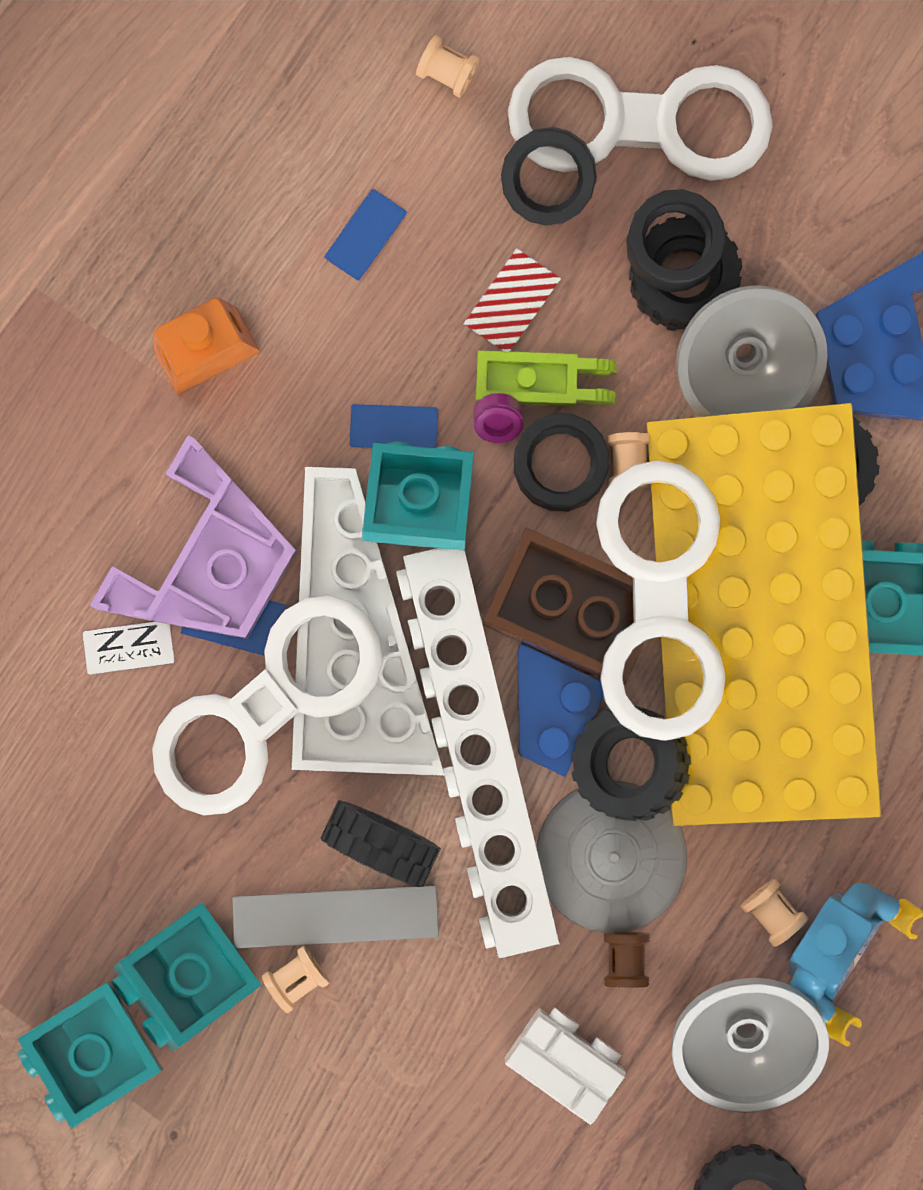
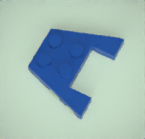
(877, 345)

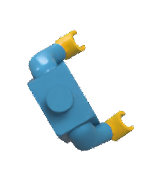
(837, 944)

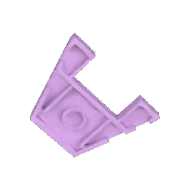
(224, 567)

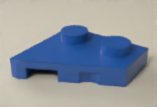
(552, 708)

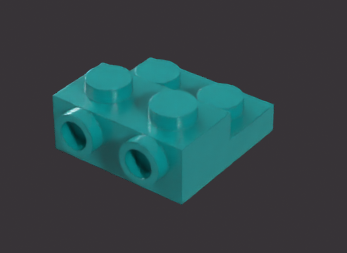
(418, 496)
(894, 598)
(184, 978)
(88, 1056)

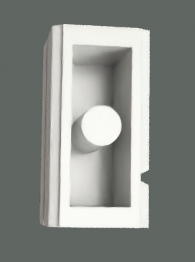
(566, 1064)

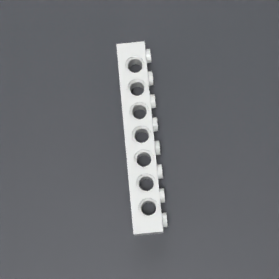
(534, 923)

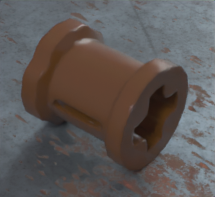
(626, 959)

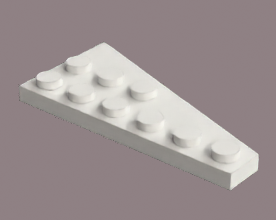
(391, 724)

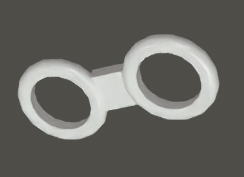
(645, 118)
(660, 600)
(266, 705)

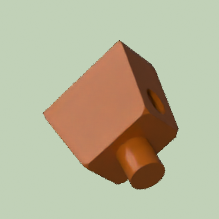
(203, 344)

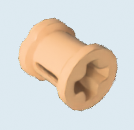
(447, 66)
(628, 450)
(774, 912)
(295, 979)

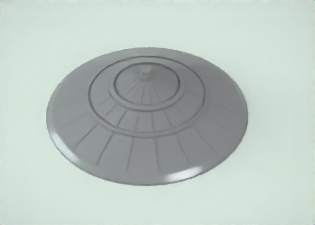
(607, 868)

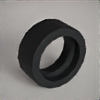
(511, 179)
(688, 204)
(561, 424)

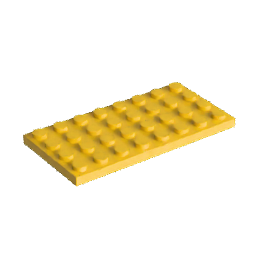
(782, 610)

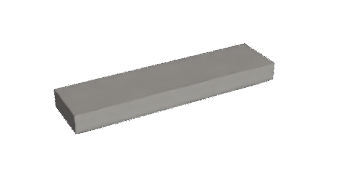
(335, 916)

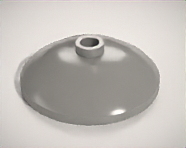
(777, 373)
(752, 1063)

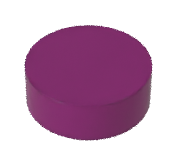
(498, 418)

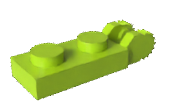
(542, 378)

